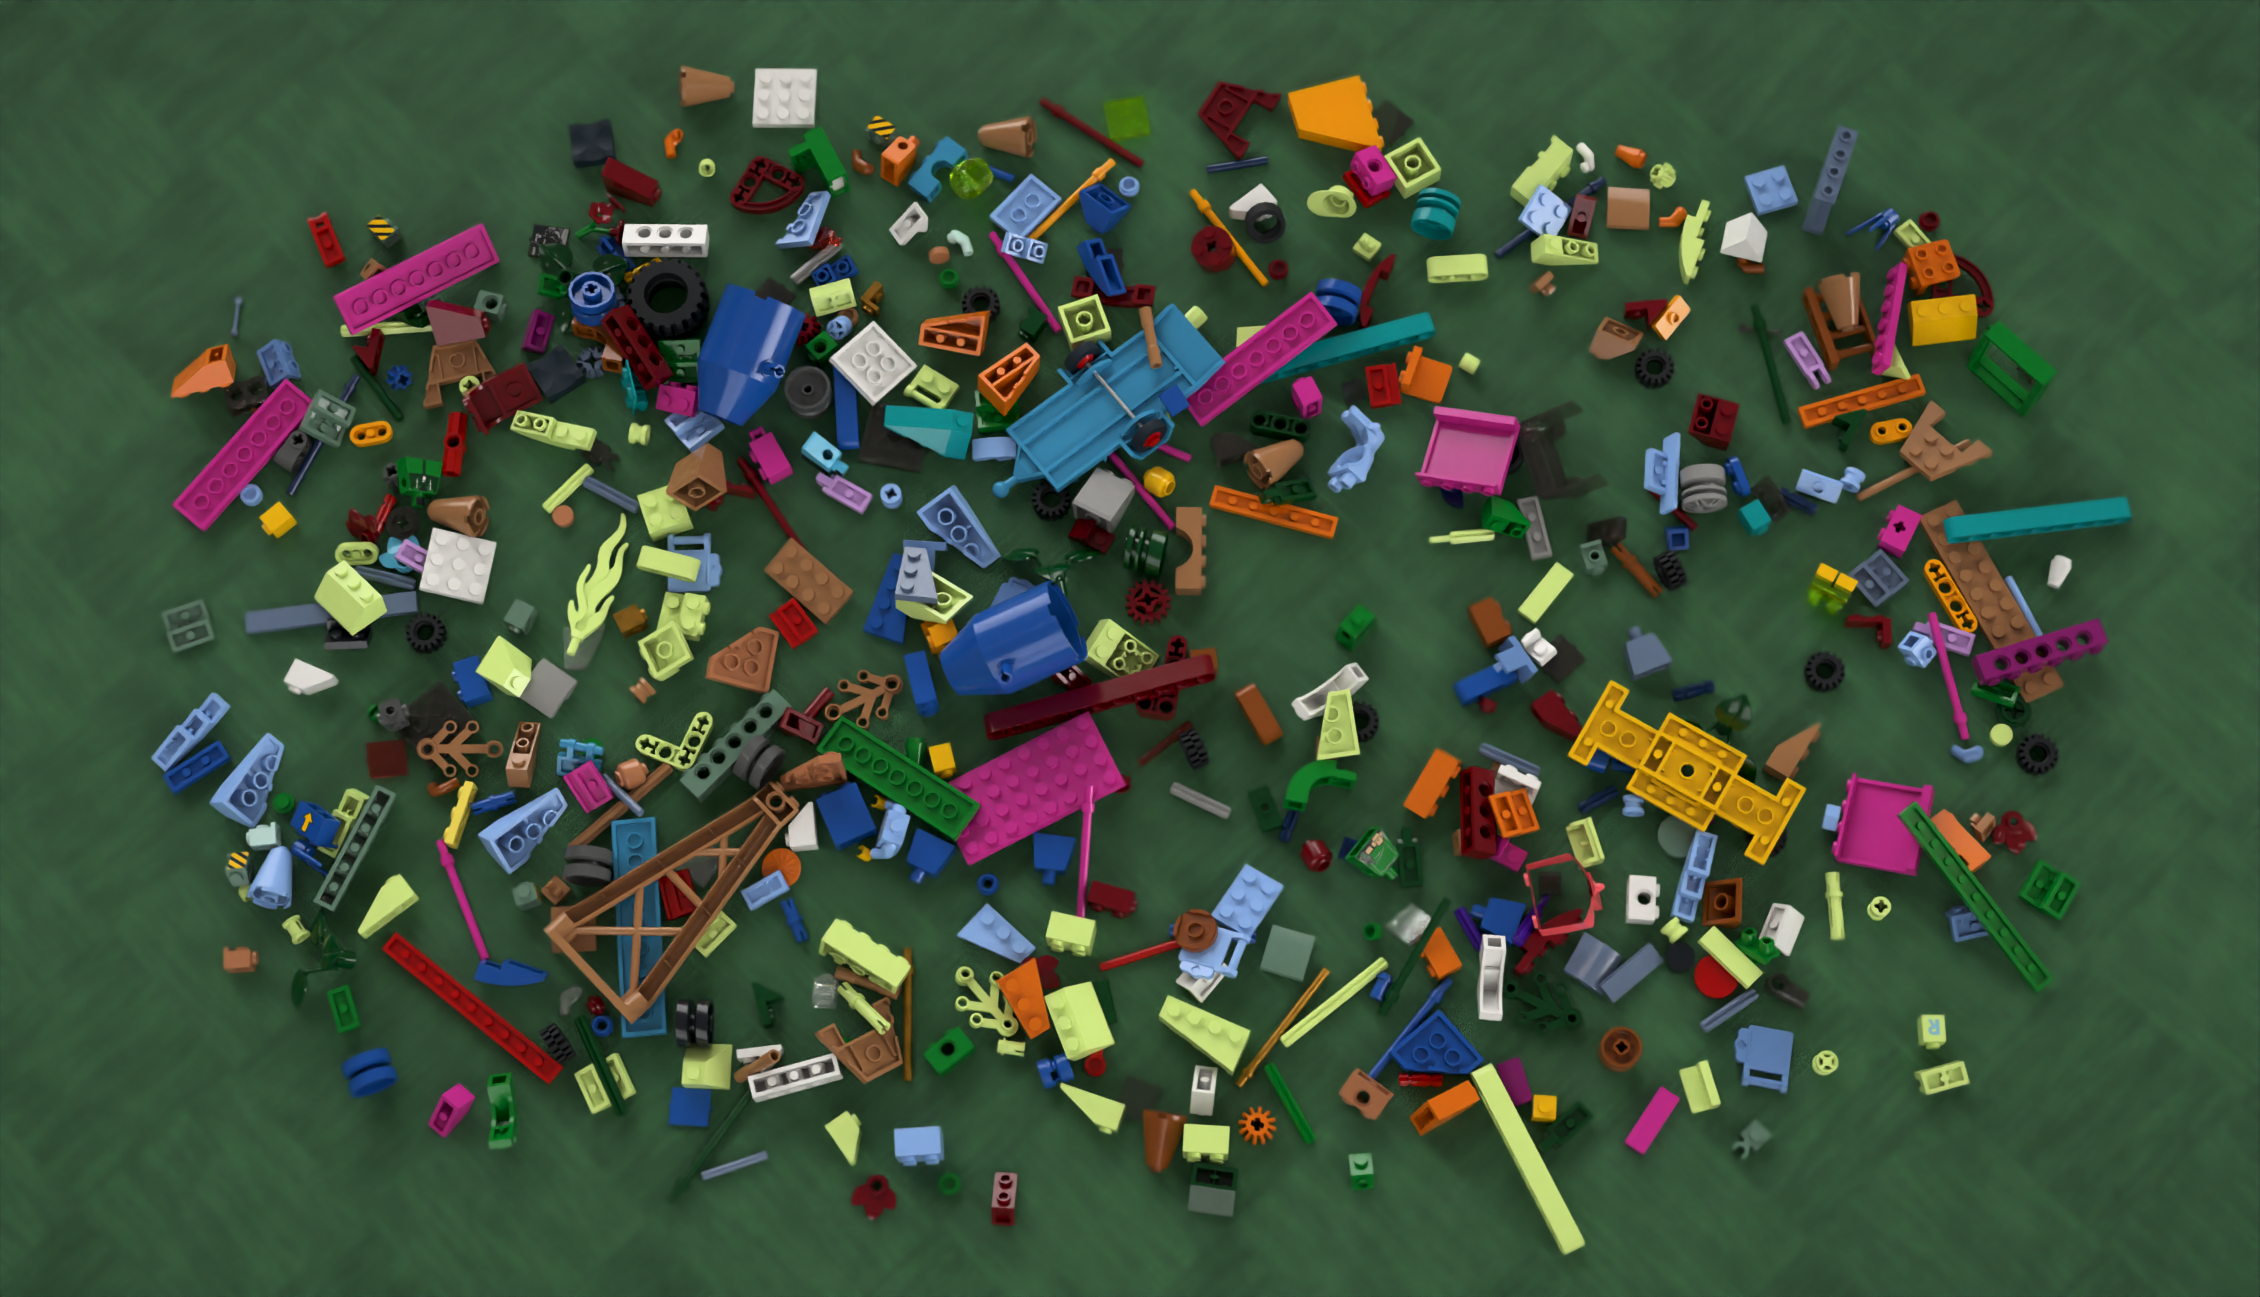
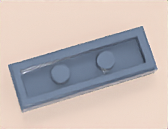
(1630, 972)

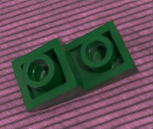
(413, 316)

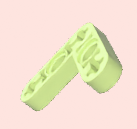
(679, 752)

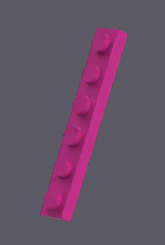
(1889, 318)

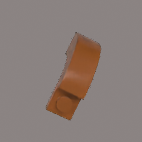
(612, 357)

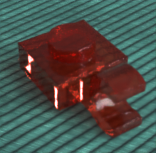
(824, 237)

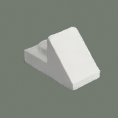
(910, 223)
(750, 1055)

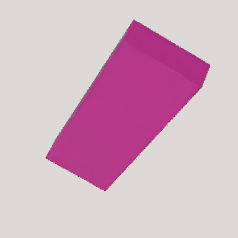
(1652, 1120)

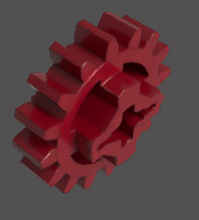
(1157, 600)

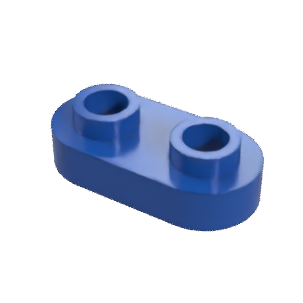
(1740, 483)

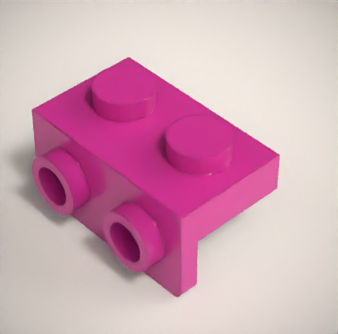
(678, 399)

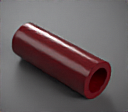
(818, 703)

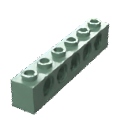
(737, 732)
(355, 849)

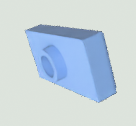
(1819, 486)
(765, 890)

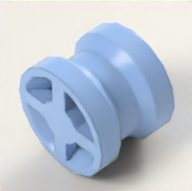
(837, 332)
(1852, 479)
(891, 501)
(1633, 805)

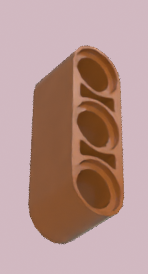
(1258, 714)

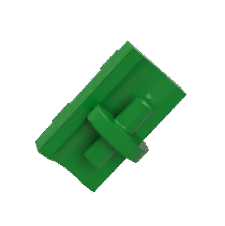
(1756, 949)

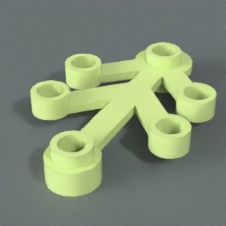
(987, 1004)

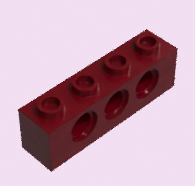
(637, 347)
(1476, 814)

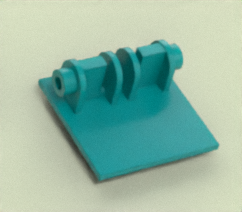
(636, 396)

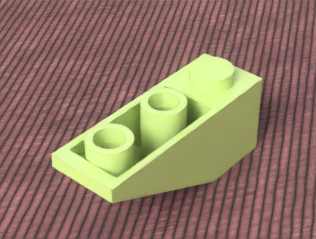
(1563, 251)

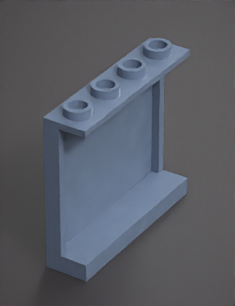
(1830, 179)

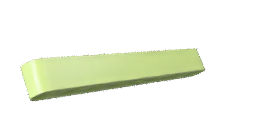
(1527, 1159)

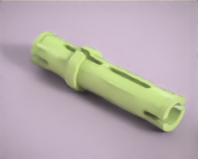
(1834, 901)
(858, 1002)

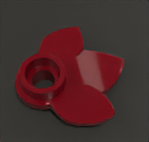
(362, 527)
(2016, 835)
(1045, 966)
(874, 1200)

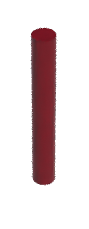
(1680, 515)

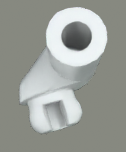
(1588, 155)

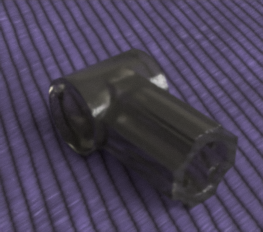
(1788, 992)

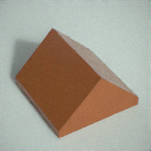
(1722, 903)

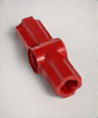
(455, 433)

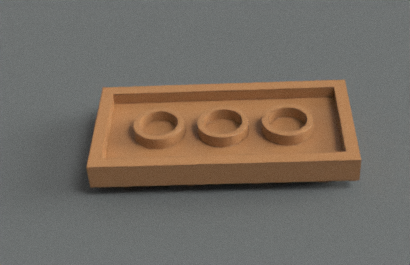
(809, 581)

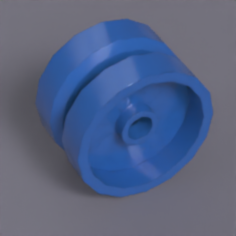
(592, 297)
(1339, 299)
(369, 1072)

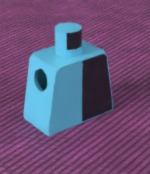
(817, 450)

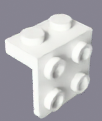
(1510, 780)

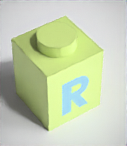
(1931, 1031)

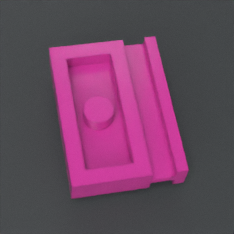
(588, 786)

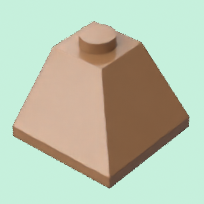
(1614, 339)

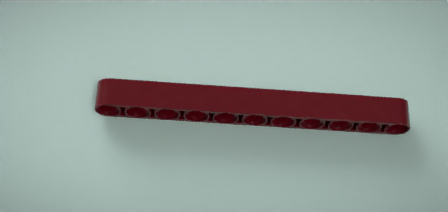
(1099, 697)

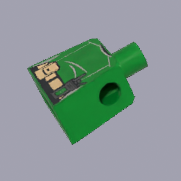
(1374, 854)

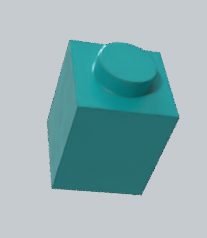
(1754, 518)

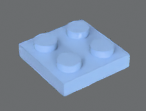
(1770, 190)
(1545, 212)

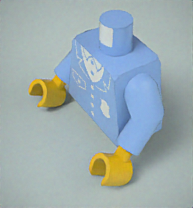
(891, 831)

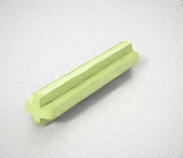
(567, 488)

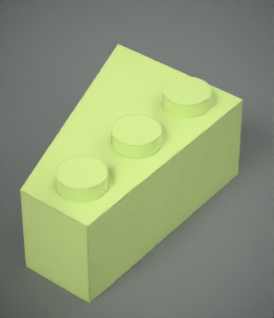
(1545, 171)

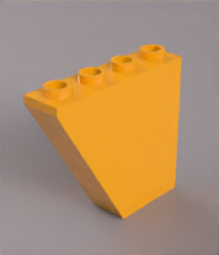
(1336, 115)

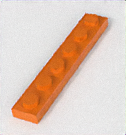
(1867, 398)
(1282, 515)

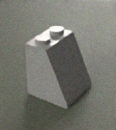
(1104, 499)

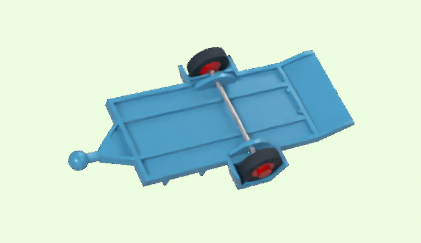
(1103, 409)

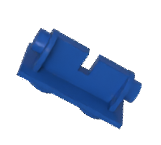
(609, 246)

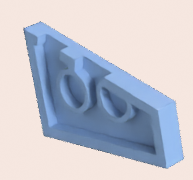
(806, 225)
(995, 934)

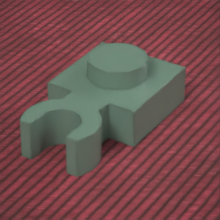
(1753, 1137)

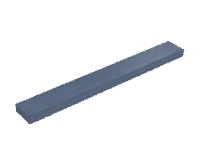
(315, 615)

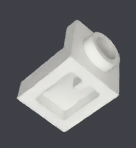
(1537, 647)

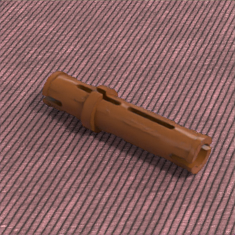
(1630, 562)

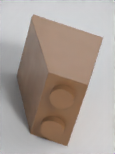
(698, 478)

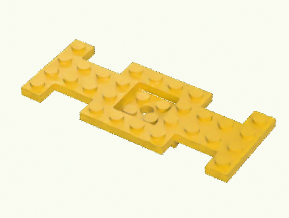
(1714, 778)

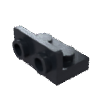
(340, 638)

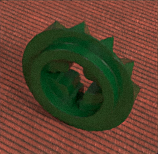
(2019, 719)

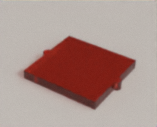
(387, 758)

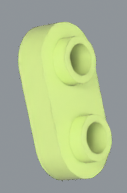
(358, 554)

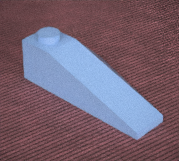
(957, 524)
(247, 788)
(518, 833)

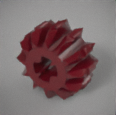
(812, 330)

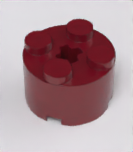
(1210, 238)

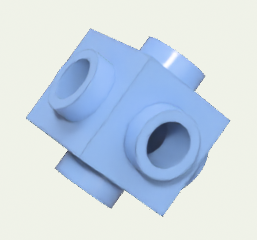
(1917, 649)

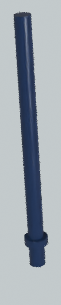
(1592, 187)
(349, 389)

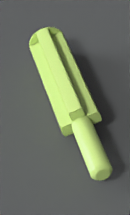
(1465, 536)

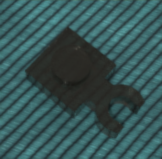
(600, 454)

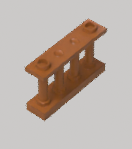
(1826, 337)

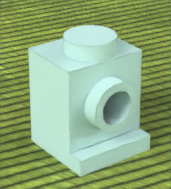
(264, 837)

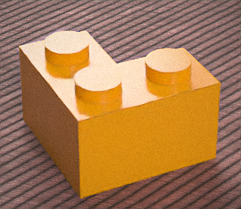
(938, 635)

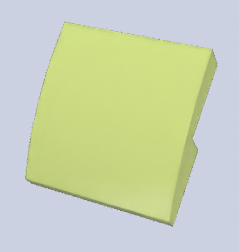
(593, 1088)

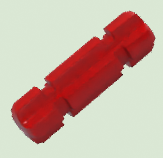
(384, 510)
(1419, 1079)

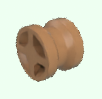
(642, 690)

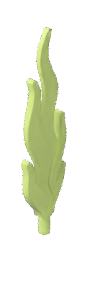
(595, 590)

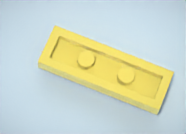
(460, 814)

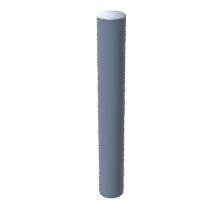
(623, 796)
(734, 1165)

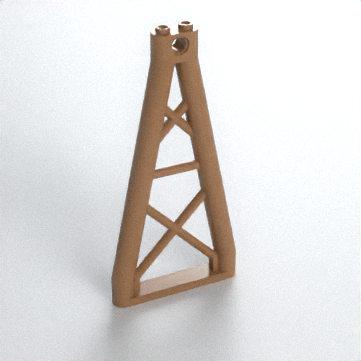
(640, 999)

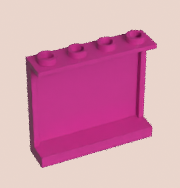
(1469, 451)
(1871, 830)

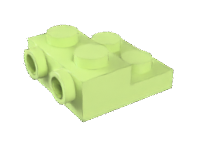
(687, 611)
(665, 651)

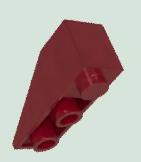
(1555, 716)

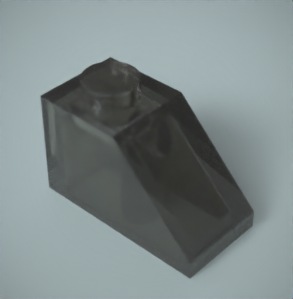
(1229, 448)

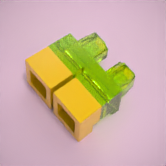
(1821, 588)

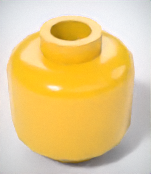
(1159, 481)

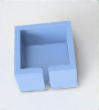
(919, 1145)

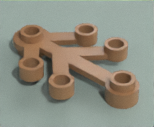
(866, 697)
(455, 748)

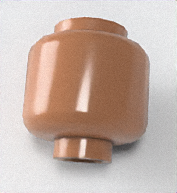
(631, 774)

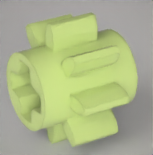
(1662, 175)

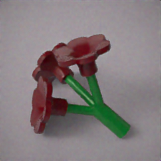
(601, 214)

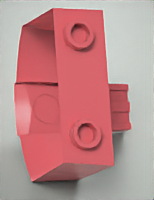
(1594, 892)

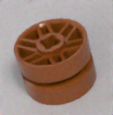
(1628, 1042)

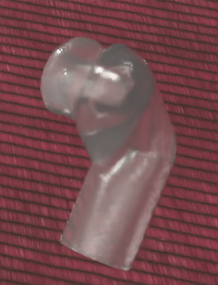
(567, 998)

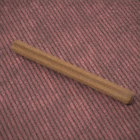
(620, 807)

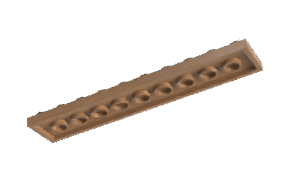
(1987, 598)

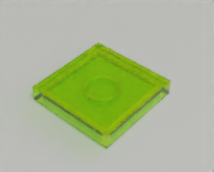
(1127, 118)

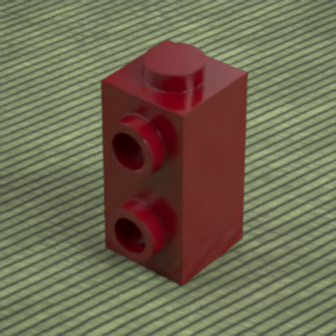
(1111, 899)

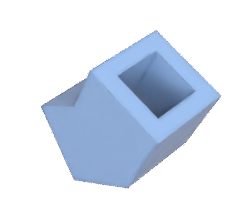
(1831, 817)

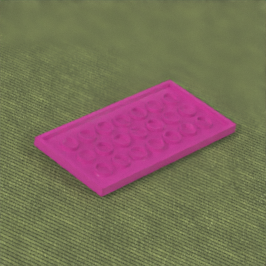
(1035, 786)

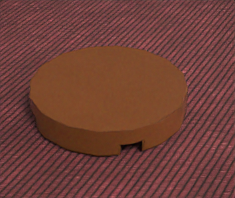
(1195, 930)

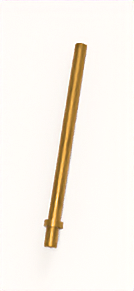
(1247, 1073)

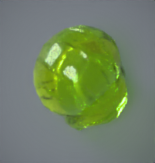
(970, 178)

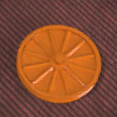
(782, 860)

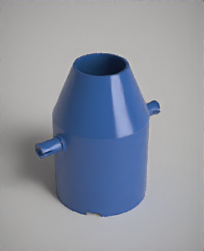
(745, 354)
(1015, 644)

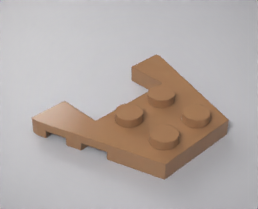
(450, 365)
(1932, 453)
(870, 1053)

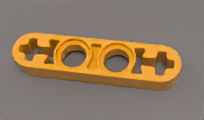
(1953, 596)

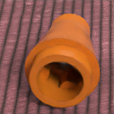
(1632, 156)

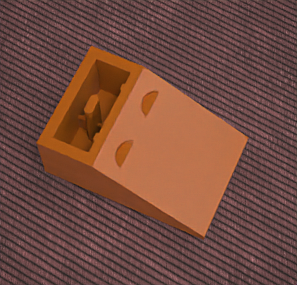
(209, 370)

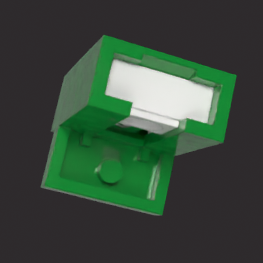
(819, 153)

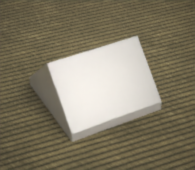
(1744, 238)

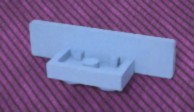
(1663, 472)

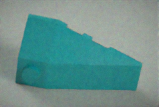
(938, 429)

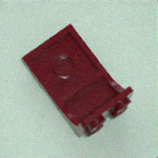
(501, 397)

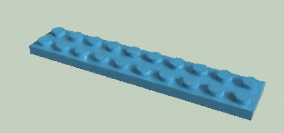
(633, 844)

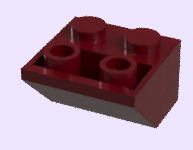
(1713, 421)

